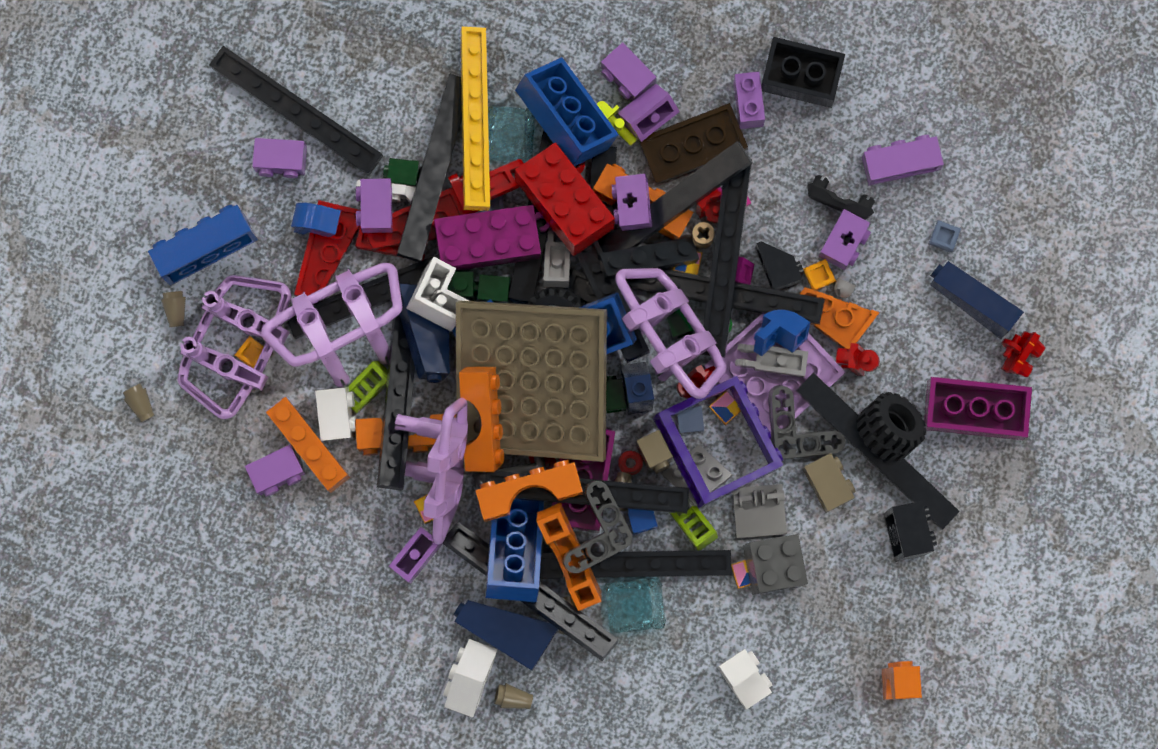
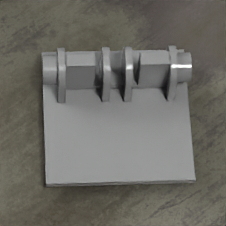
(711, 470)
(759, 511)

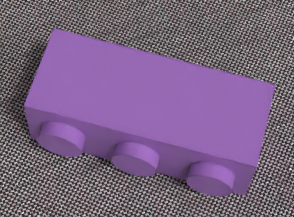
(902, 159)

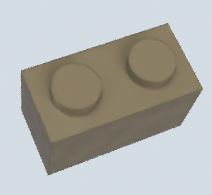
(654, 452)
(829, 482)

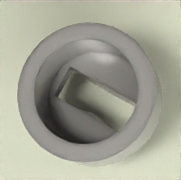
(843, 288)

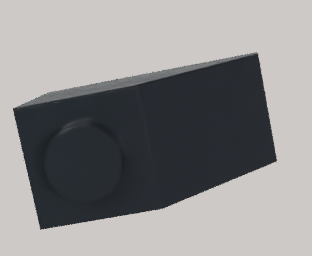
(779, 267)

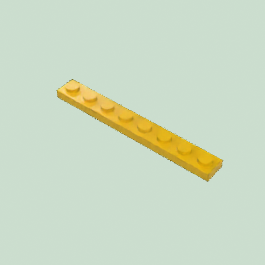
(475, 119)

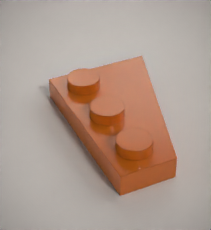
(842, 320)

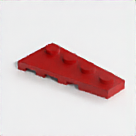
(447, 206)
(326, 253)

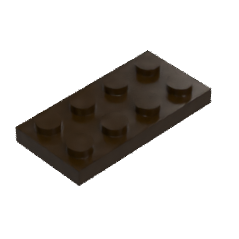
(691, 143)

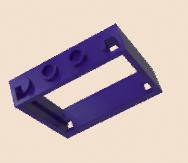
(684, 460)

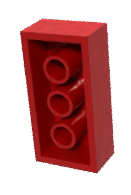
(564, 199)

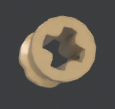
(703, 227)

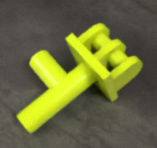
(618, 124)

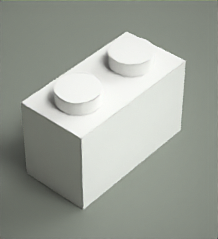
(335, 413)

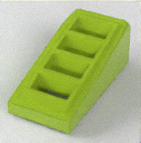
(372, 392)
(705, 539)

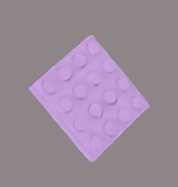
(760, 382)

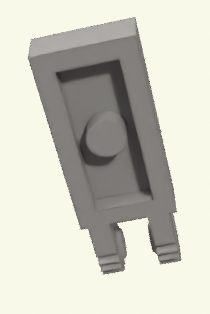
(556, 263)
(775, 360)

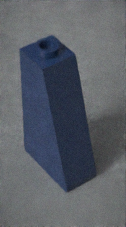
(976, 299)
(426, 341)
(637, 387)
(509, 632)

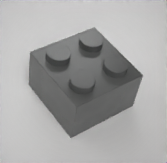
(775, 564)

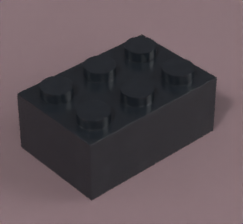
(802, 72)
(909, 531)

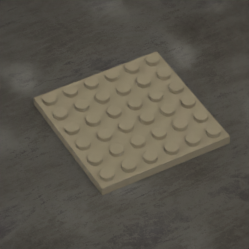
(548, 374)

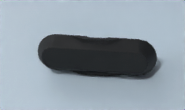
(819, 193)

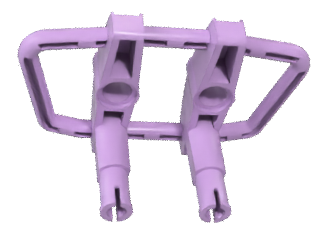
(655, 311)
(315, 329)
(213, 360)
(443, 465)

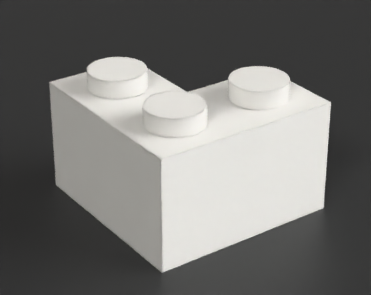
(433, 298)
(469, 677)
(744, 679)

